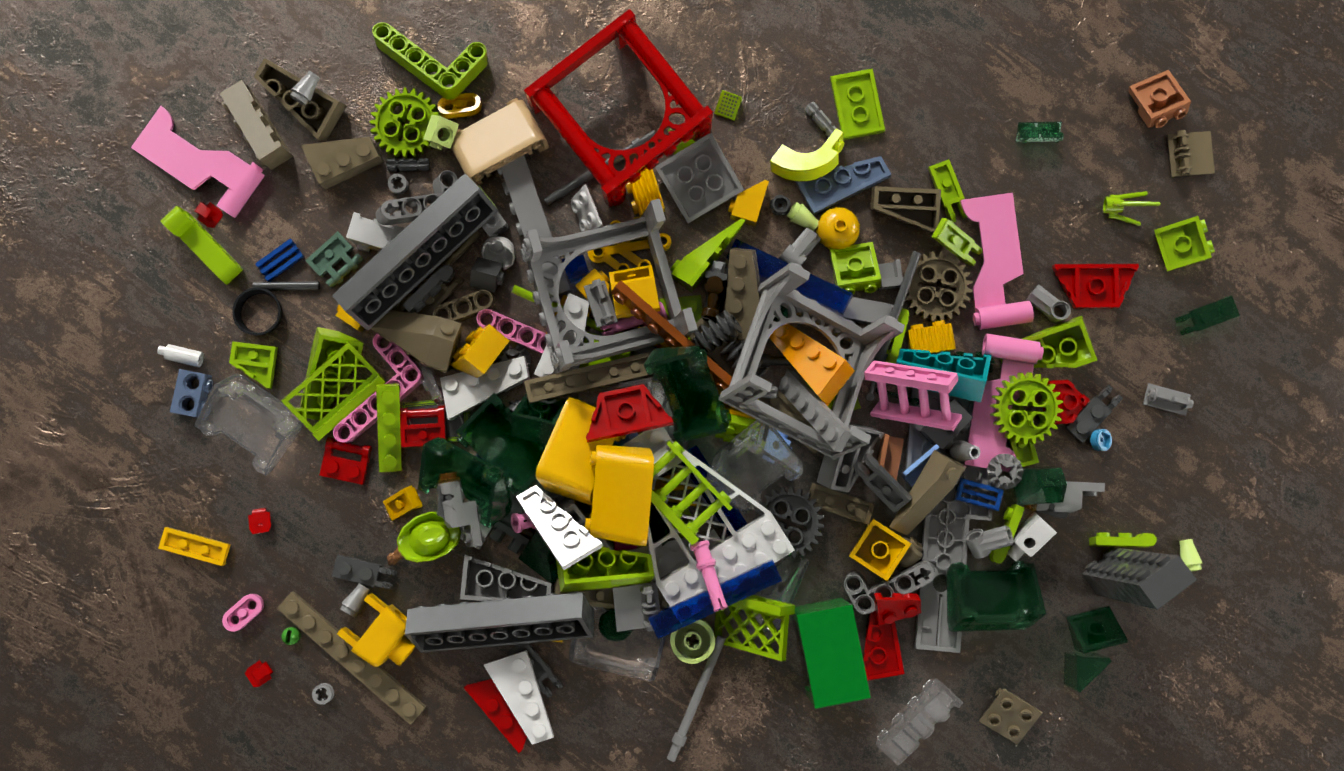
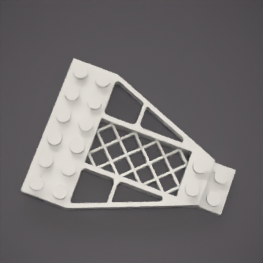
(734, 554)

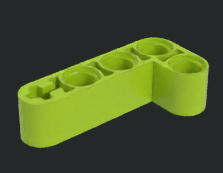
(202, 244)

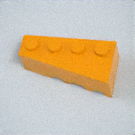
(817, 365)

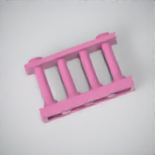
(919, 378)

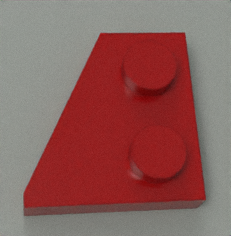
(896, 607)

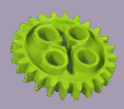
(386, 119)
(1027, 387)

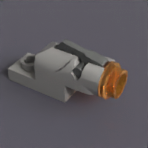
(1072, 499)
(456, 511)

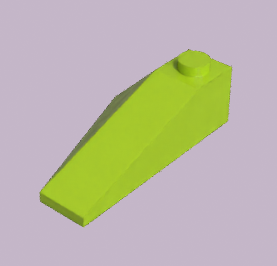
(695, 264)
(325, 345)
(1064, 345)

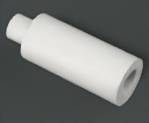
(181, 355)

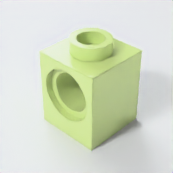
(449, 131)

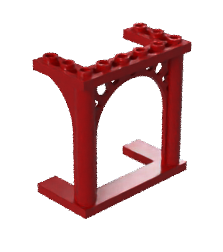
(696, 124)

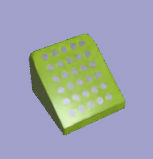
(728, 105)

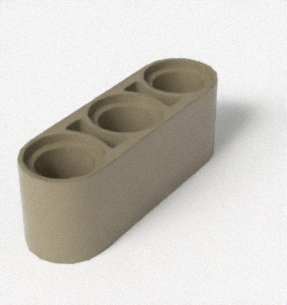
(472, 299)

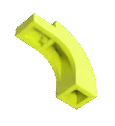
(808, 166)

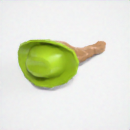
(424, 539)

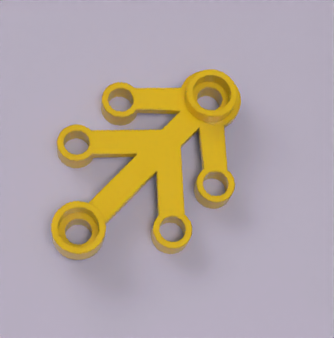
(625, 249)

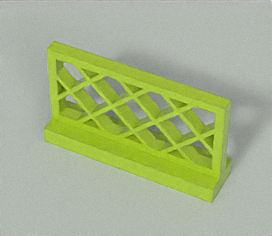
(344, 407)
(765, 607)

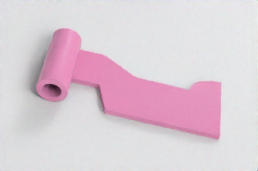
(195, 165)
(1000, 261)
(1018, 357)

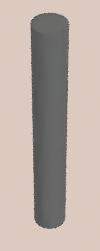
(301, 285)

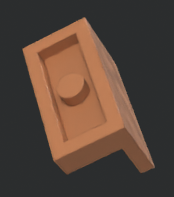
(890, 454)

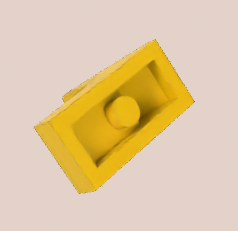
(402, 503)

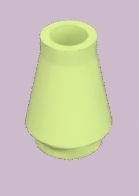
(802, 216)
(1189, 555)

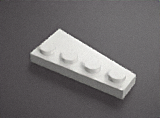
(559, 531)

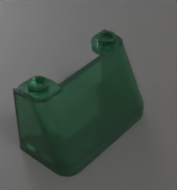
(689, 391)
(490, 437)
(478, 478)
(993, 598)

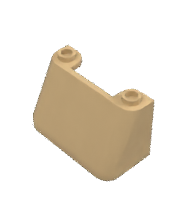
(497, 140)

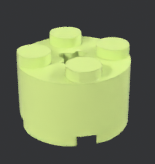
(699, 650)

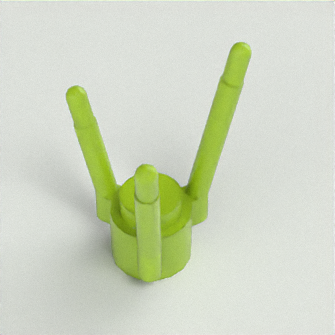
(1114, 204)

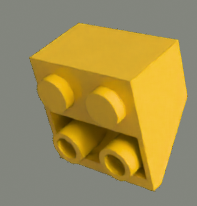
(641, 281)
(479, 351)

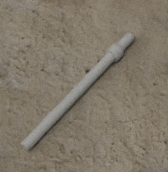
(680, 737)

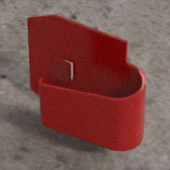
(208, 214)
(259, 521)
(258, 673)

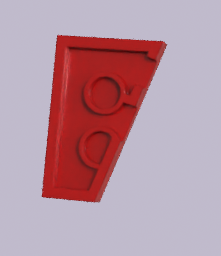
(881, 650)

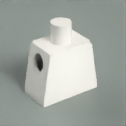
(1033, 528)

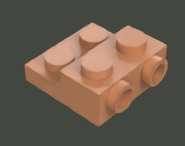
(1160, 99)

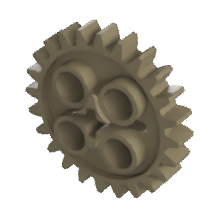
(935, 307)

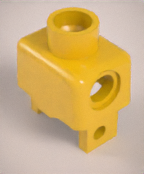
(383, 638)

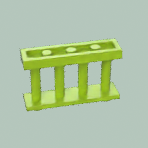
(674, 513)

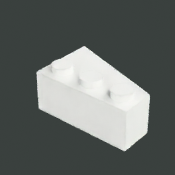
(370, 233)

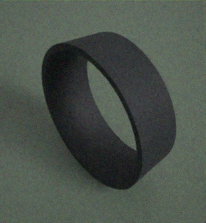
(239, 302)

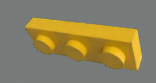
(194, 546)

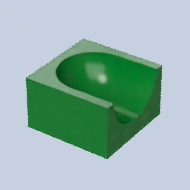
(831, 653)

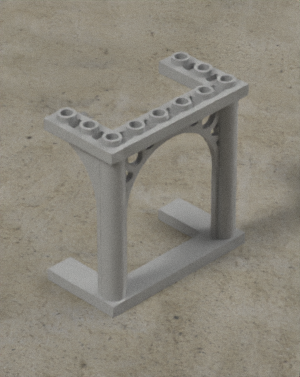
(541, 250)
(865, 343)

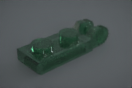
(1210, 315)

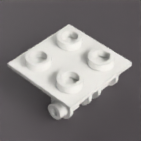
(586, 211)

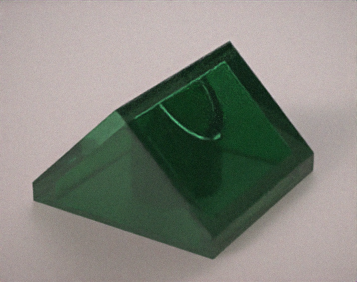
(1095, 630)
(1082, 668)

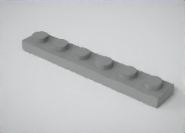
(815, 411)

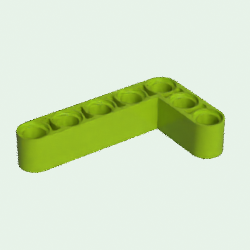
(427, 64)

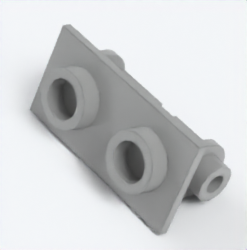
(600, 303)
(1167, 399)

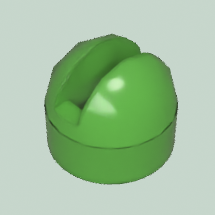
(294, 638)

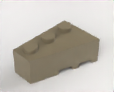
(341, 159)

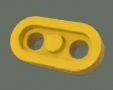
(460, 106)

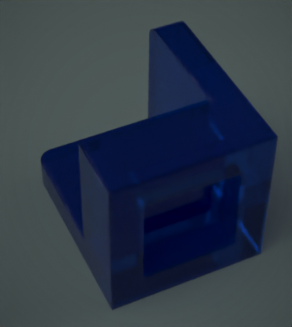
(576, 269)

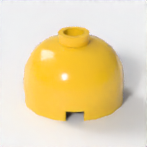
(838, 228)

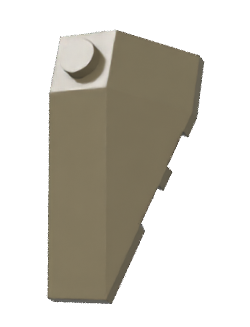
(423, 336)
(932, 485)

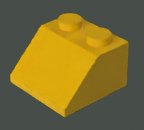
(879, 549)

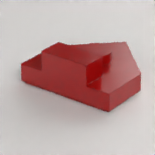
(1072, 401)

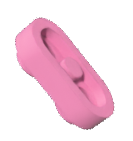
(243, 611)

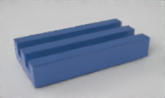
(264, 270)
(960, 489)

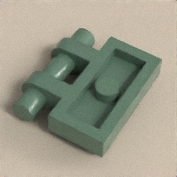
(331, 254)

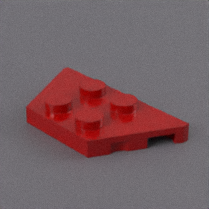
(1095, 283)
(625, 413)
(495, 707)

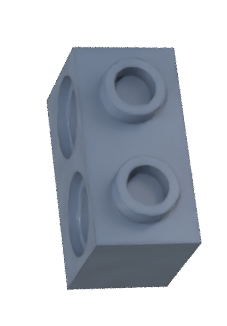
(185, 392)

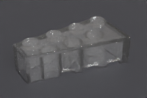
(917, 720)

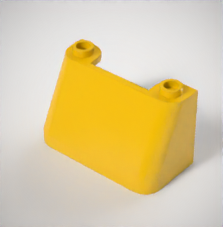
(566, 458)
(621, 494)

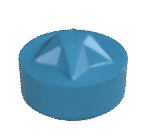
(1101, 440)

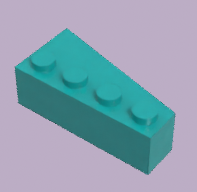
(971, 370)

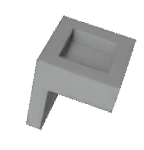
(890, 275)

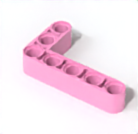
(518, 330)
(368, 405)

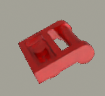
(419, 434)
(344, 468)

